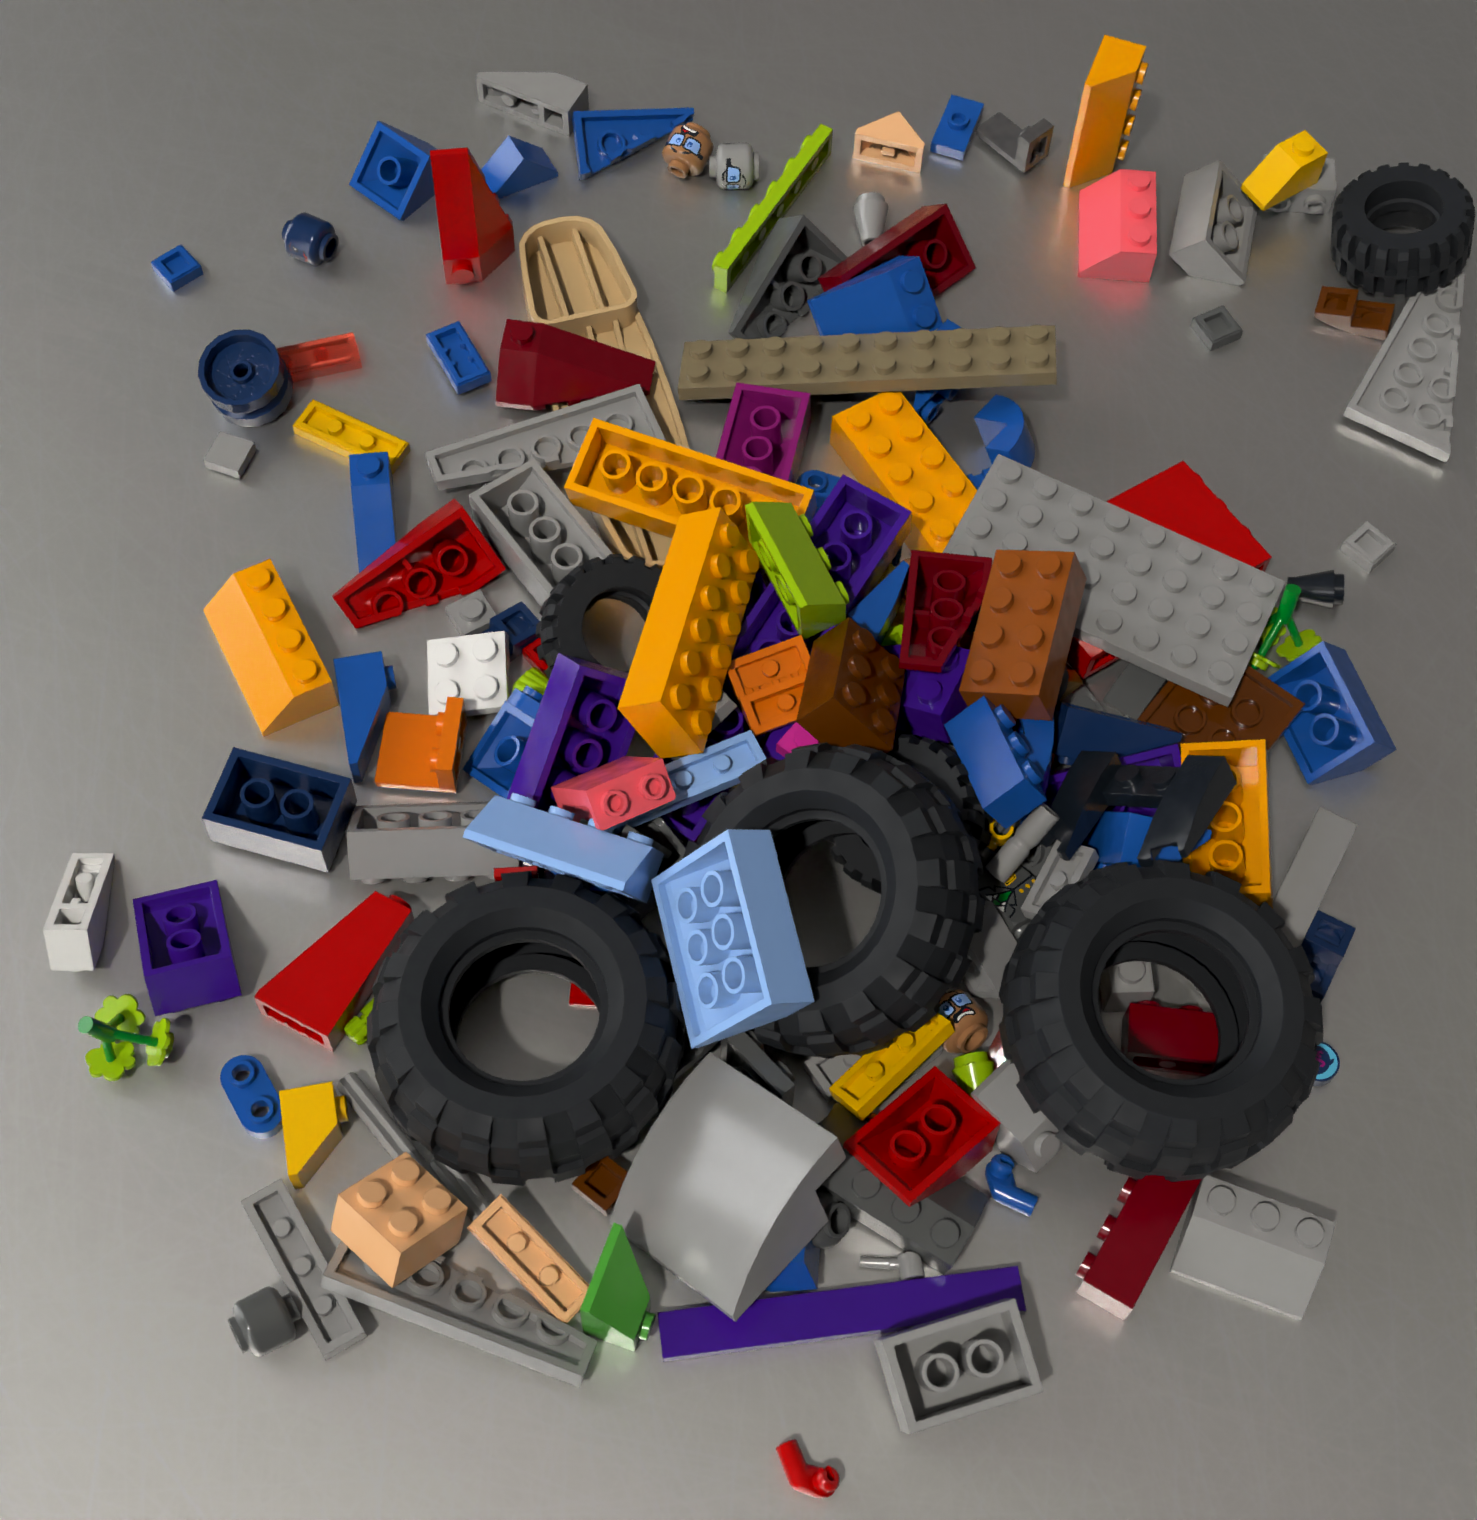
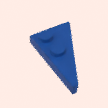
(613, 135)

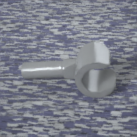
(908, 1263)

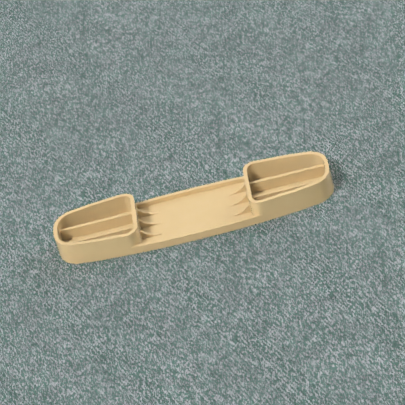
(582, 287)

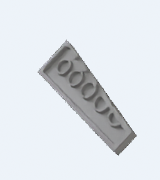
(549, 438)
(467, 1312)

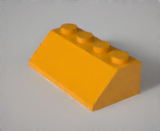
(1106, 110)
(269, 649)
(1242, 825)

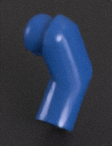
(1004, 1188)

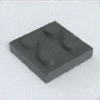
(748, 1057)

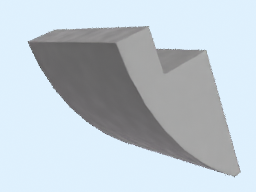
(727, 1186)

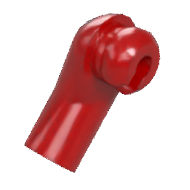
(806, 1477)

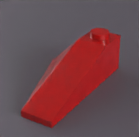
(471, 223)
(428, 564)

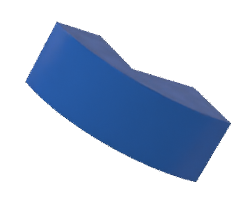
(1005, 431)

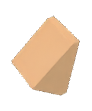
(890, 143)

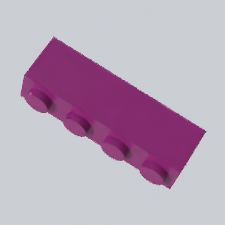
(766, 430)

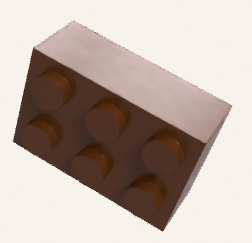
(851, 690)

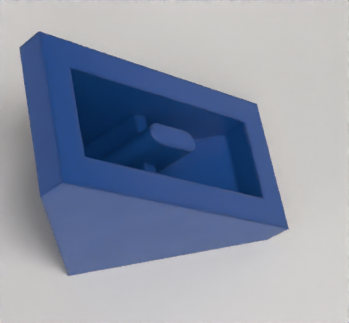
(517, 167)

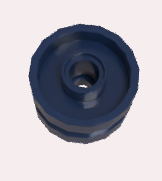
(245, 378)

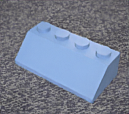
(566, 846)

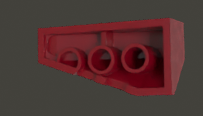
(557, 366)
(939, 606)

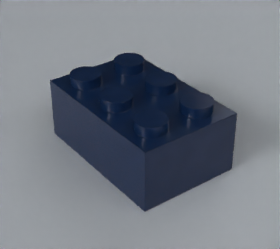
(280, 809)

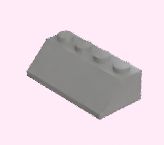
(534, 528)
(418, 843)

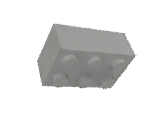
(958, 1365)

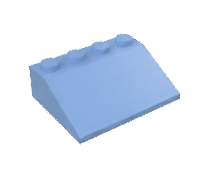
(731, 937)

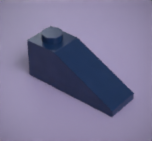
(1094, 730)

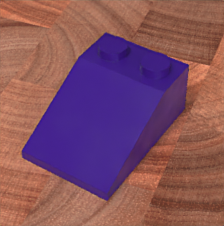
(931, 697)
(185, 948)

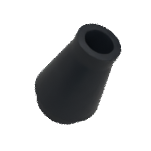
(1320, 588)

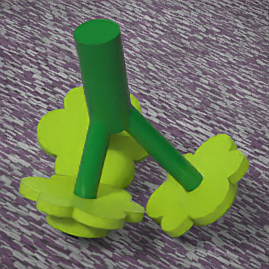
(1295, 643)
(121, 1021)

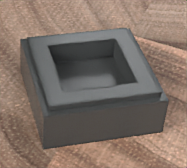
(1216, 328)

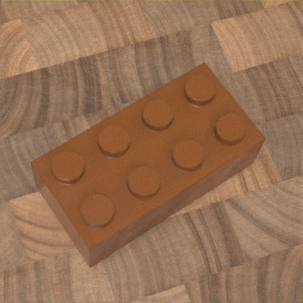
(1024, 632)

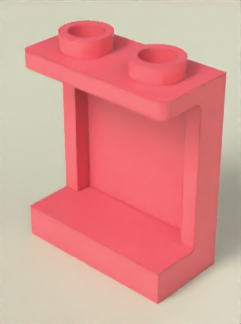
(616, 791)

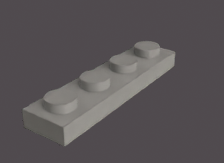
(301, 1269)

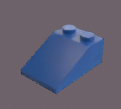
(880, 300)

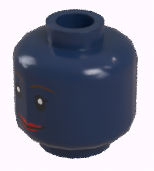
(310, 239)

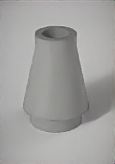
(870, 216)

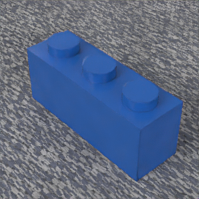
(996, 761)

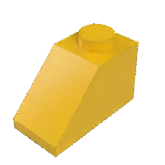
(1286, 171)
(311, 1128)

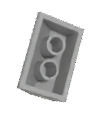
(1213, 226)
(1022, 1134)
(1252, 1247)

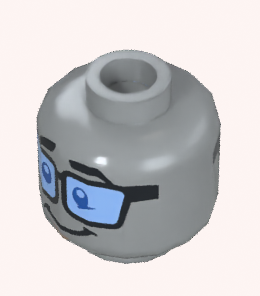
(734, 166)

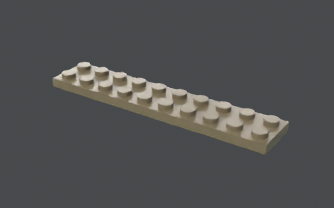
(872, 362)

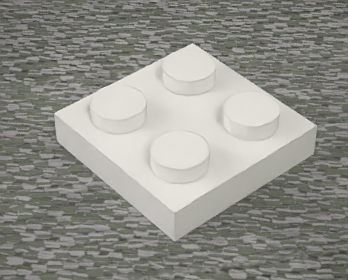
(470, 669)

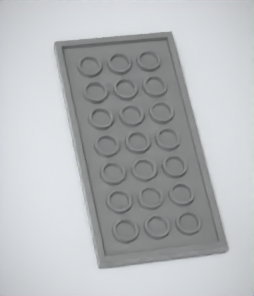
(1146, 587)

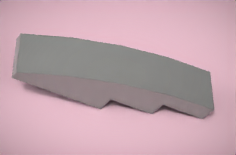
(1312, 872)

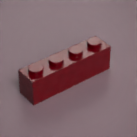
(1170, 1038)
(1133, 1242)

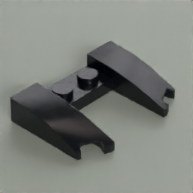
(1183, 796)

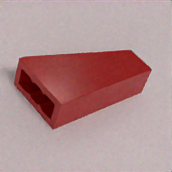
(337, 972)

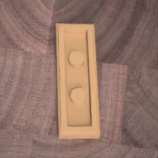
(530, 1259)

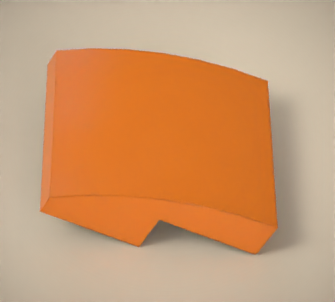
(770, 684)

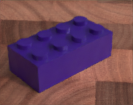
(573, 728)

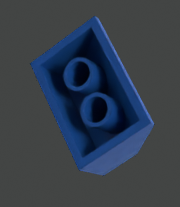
(1339, 723)
(1120, 837)

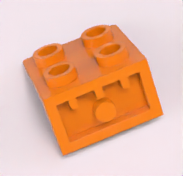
(423, 749)

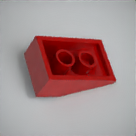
(925, 1138)

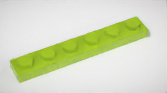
(777, 202)

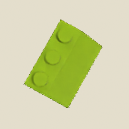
(796, 567)

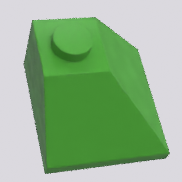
(617, 1297)

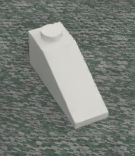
(79, 913)

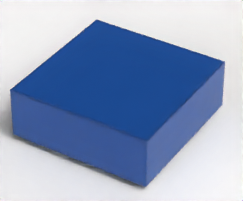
(177, 268)

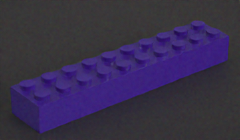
(861, 539)

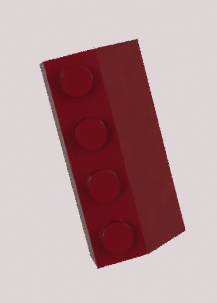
(926, 234)

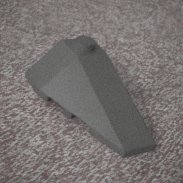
(784, 278)

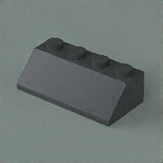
(931, 1228)

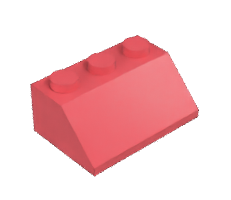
(1118, 227)

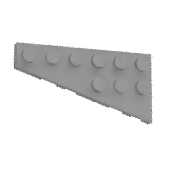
(1415, 374)

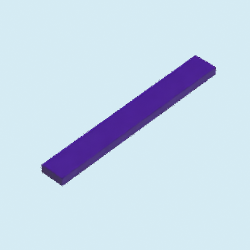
(833, 1313)

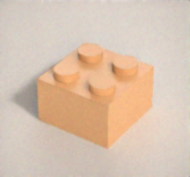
(398, 1219)

